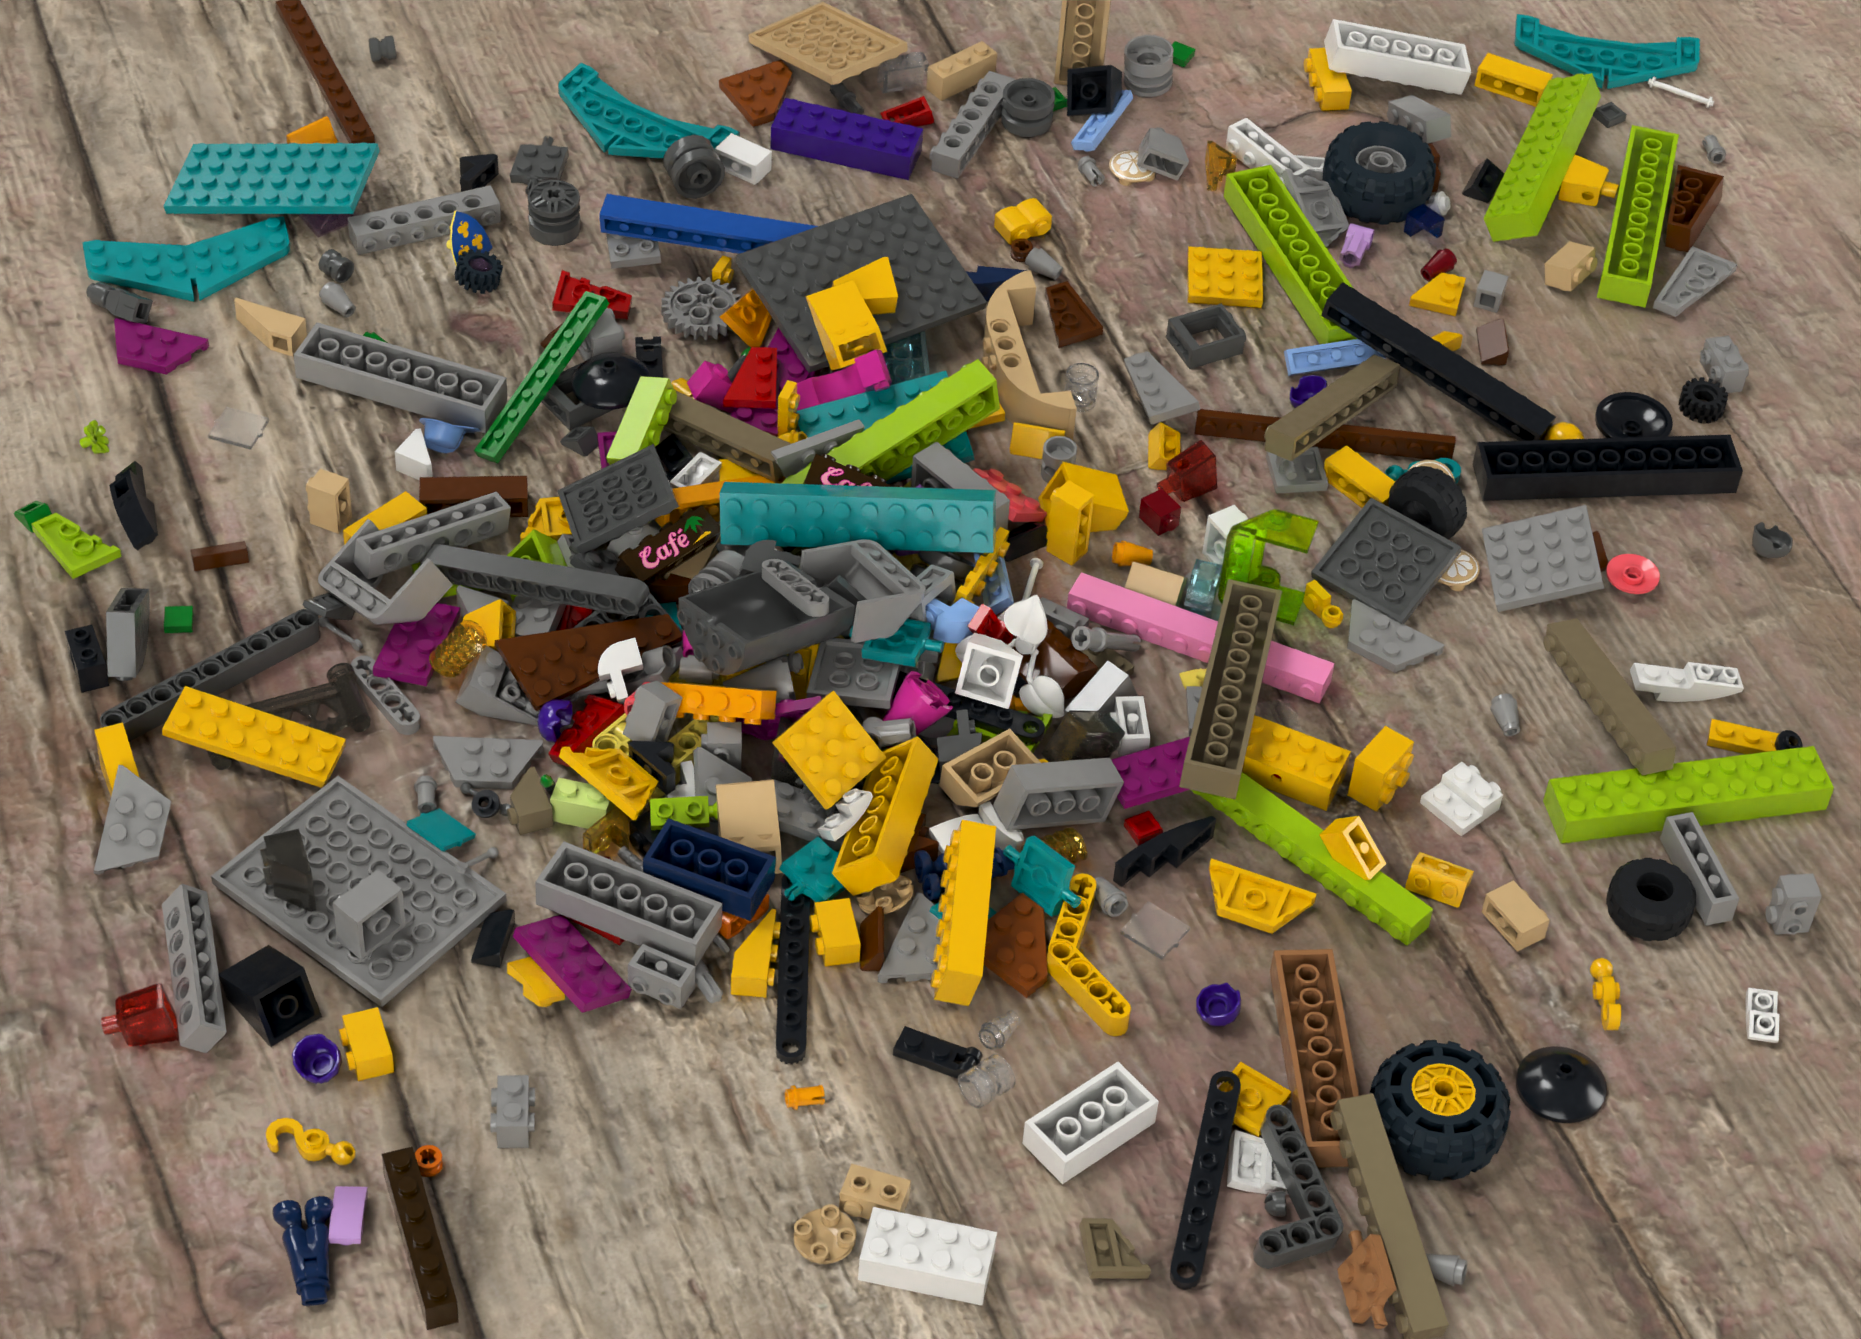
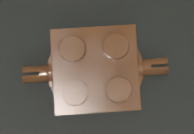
(1366, 1279)

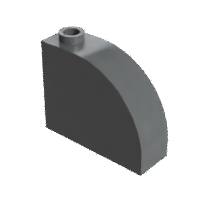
(127, 632)

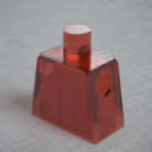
(1191, 473)
(143, 1017)

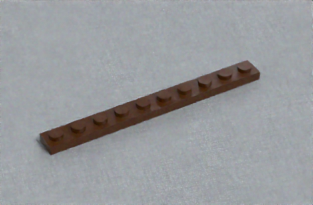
(325, 72)
(1355, 437)

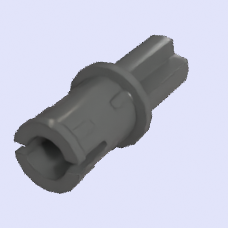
(846, 98)

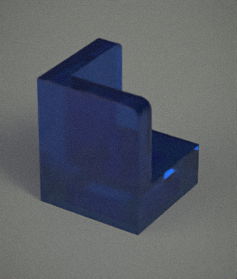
(1426, 219)

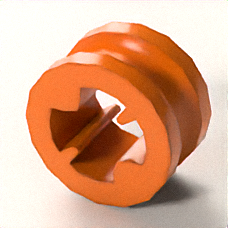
(428, 1152)

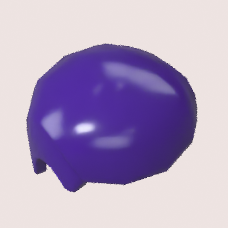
(1307, 388)
(552, 717)
(1218, 1004)
(316, 1058)

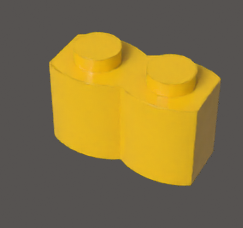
(1023, 220)

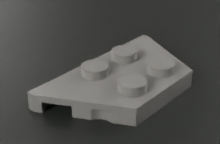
(1318, 205)
(798, 455)
(536, 615)
(1386, 640)
(486, 761)
(711, 771)
(799, 816)
(132, 824)
(914, 945)

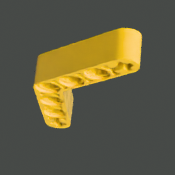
(1076, 972)

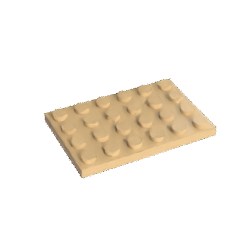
(828, 43)

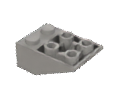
(493, 690)

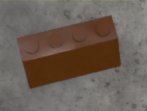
(1059, 661)

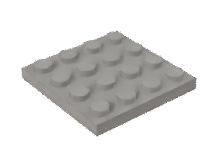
(1542, 558)

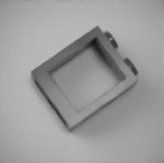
(1184, 326)
(563, 408)

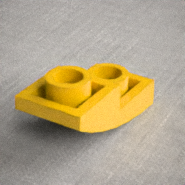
(536, 983)

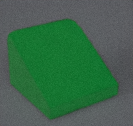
(32, 513)

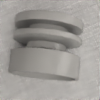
(1148, 66)
(720, 569)

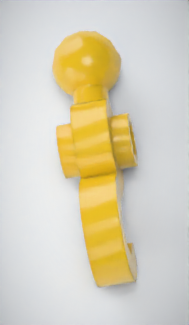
(1606, 993)
(311, 1144)

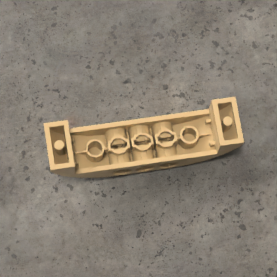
(1009, 363)

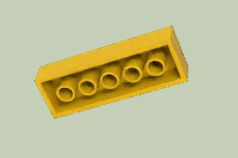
(880, 838)
(964, 913)

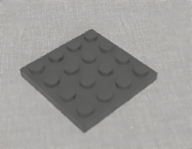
(617, 499)
(1386, 561)

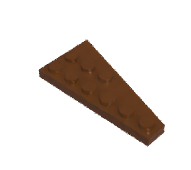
(567, 660)

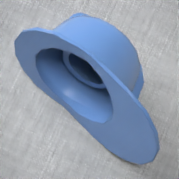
(444, 436)

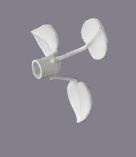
(1029, 623)

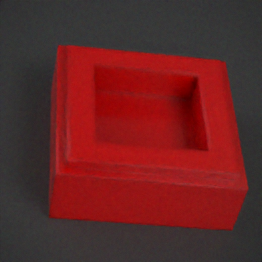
(1142, 827)

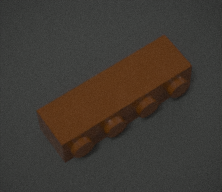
(444, 492)

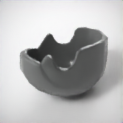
(1771, 542)

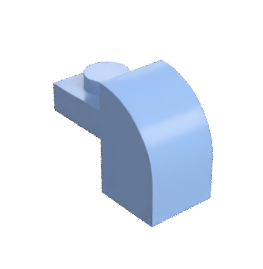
(950, 621)

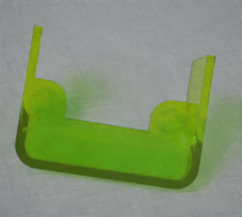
(1246, 549)

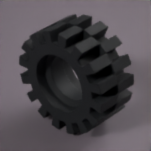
(1705, 390)

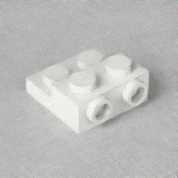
(1463, 798)

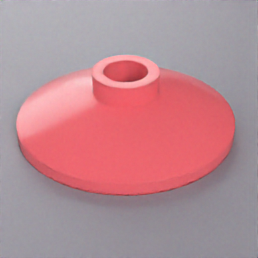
(1632, 573)

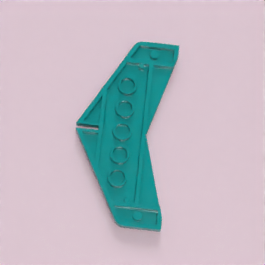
(1617, 60)
(621, 125)
(176, 268)

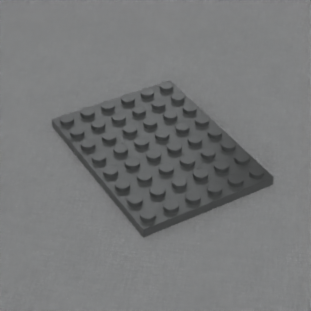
(925, 272)

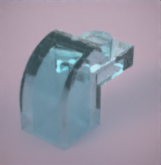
(1203, 588)

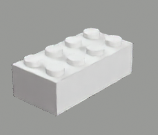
(1090, 1122)
(927, 1256)

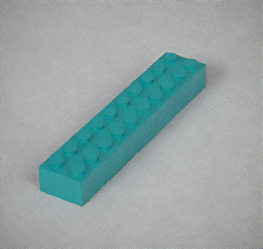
(841, 513)

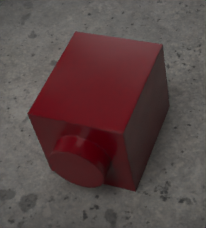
(1160, 512)

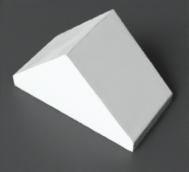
(413, 457)

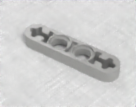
(795, 587)
(388, 693)

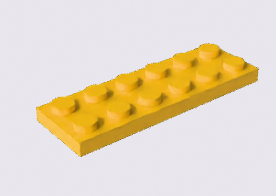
(254, 737)

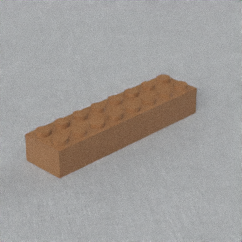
(1313, 1045)

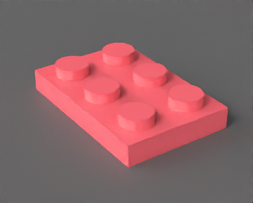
(1021, 507)

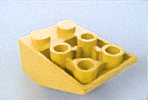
(844, 324)

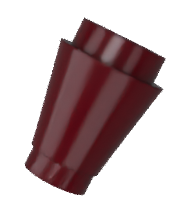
(1441, 262)

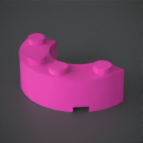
(864, 375)

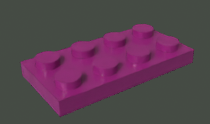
(410, 644)
(1151, 773)
(572, 963)

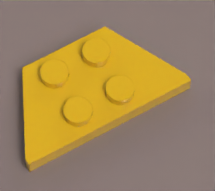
(548, 519)
(614, 776)
(1256, 898)

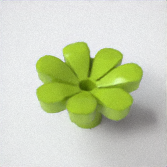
(95, 438)

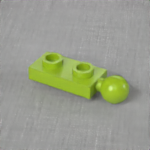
(686, 810)

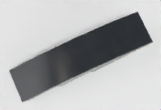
(1171, 846)

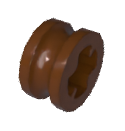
(1016, 247)

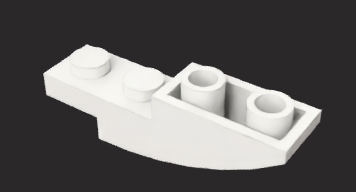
(1692, 683)

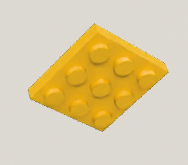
(1224, 277)
(829, 750)

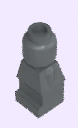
(120, 302)

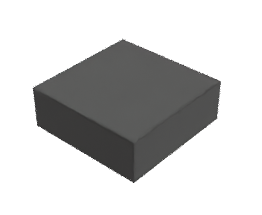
(1609, 115)

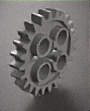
(697, 307)

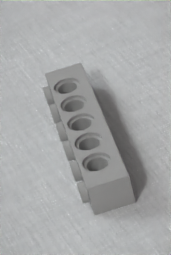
(970, 126)
(421, 219)
(412, 540)
(194, 969)

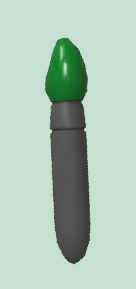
(735, 368)

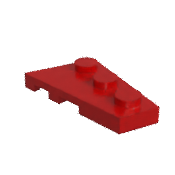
(571, 290)

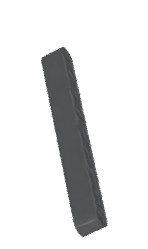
(539, 580)
(217, 672)

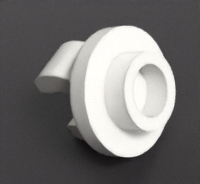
(1439, 203)

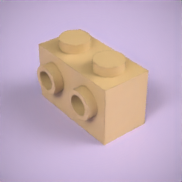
(1570, 266)
(329, 500)
(1156, 583)
(1515, 915)
(871, 1188)

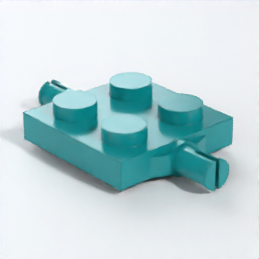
(904, 646)
(811, 872)
(1042, 875)

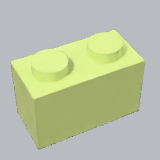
(578, 803)

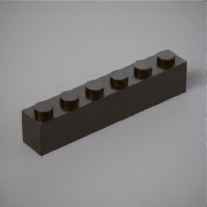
(420, 1238)

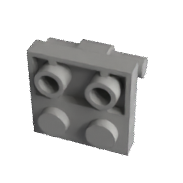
(1299, 475)

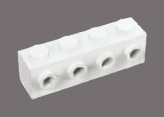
(1259, 149)

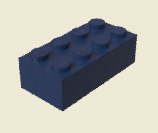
(711, 867)

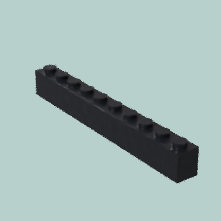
(1437, 365)

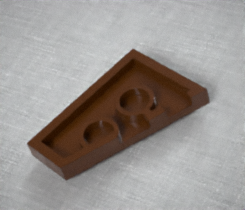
(1070, 315)

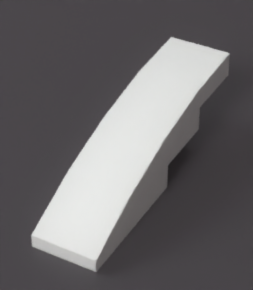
(698, 471)

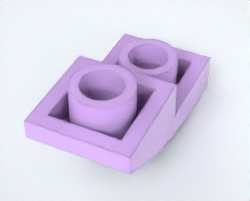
(347, 1215)

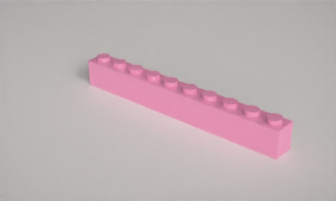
(1190, 634)

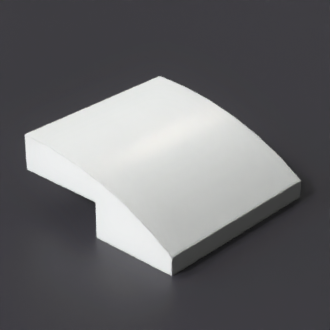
(1252, 1165)

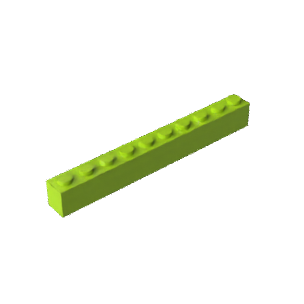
(1299, 841)

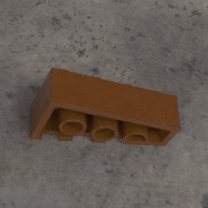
(1692, 204)

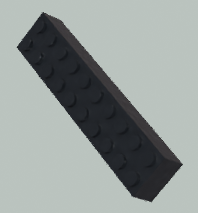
(1606, 467)

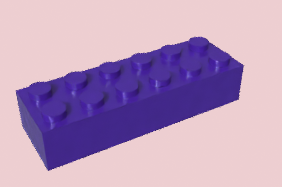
(846, 138)

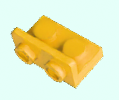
(1438, 879)

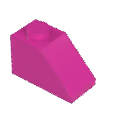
(710, 385)

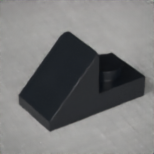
(477, 171)
(656, 760)

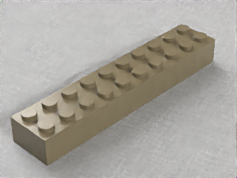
(1230, 690)

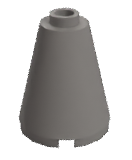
(769, 676)

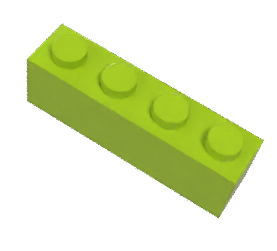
(643, 418)

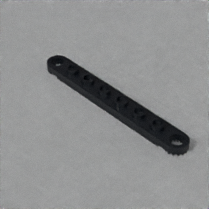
(989, 716)
(792, 975)
(1205, 1180)

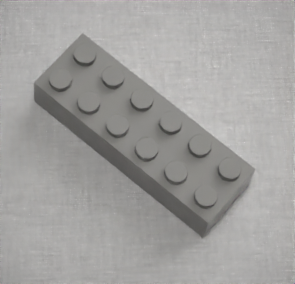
(628, 903)

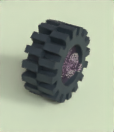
(478, 271)

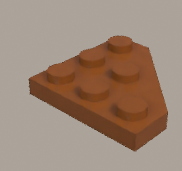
(758, 91)
(1018, 945)

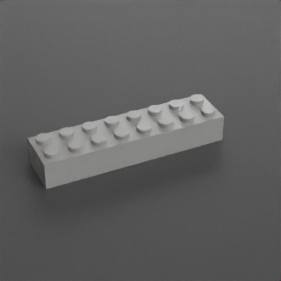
(400, 377)

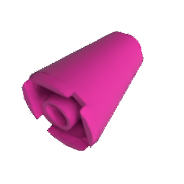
(919, 701)

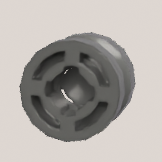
(381, 48)
(336, 266)

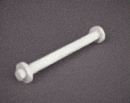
(1709, 102)
(1036, 564)

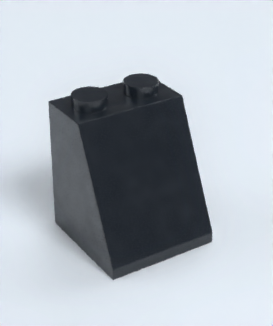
(271, 994)

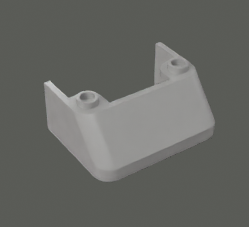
(885, 583)
(352, 588)

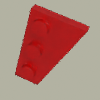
(755, 381)
(588, 724)

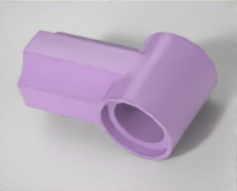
(1356, 243)

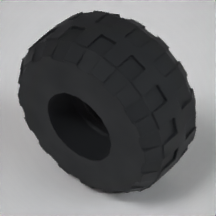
(1430, 500)
(1648, 918)

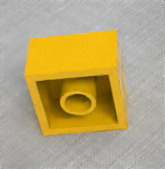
(1381, 769)

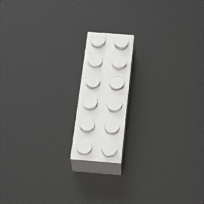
(1397, 57)

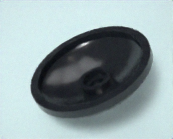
(608, 380)
(1632, 416)
(1560, 1095)

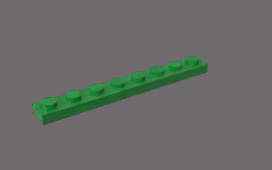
(541, 377)

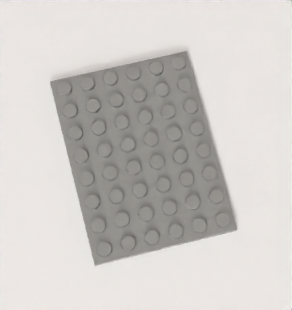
(344, 842)

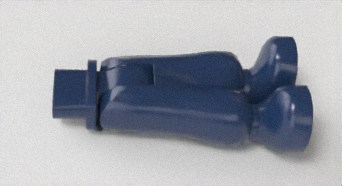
(930, 871)
(307, 1248)

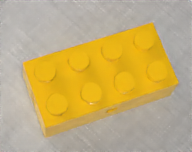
(1294, 763)

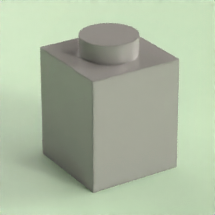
(1490, 291)

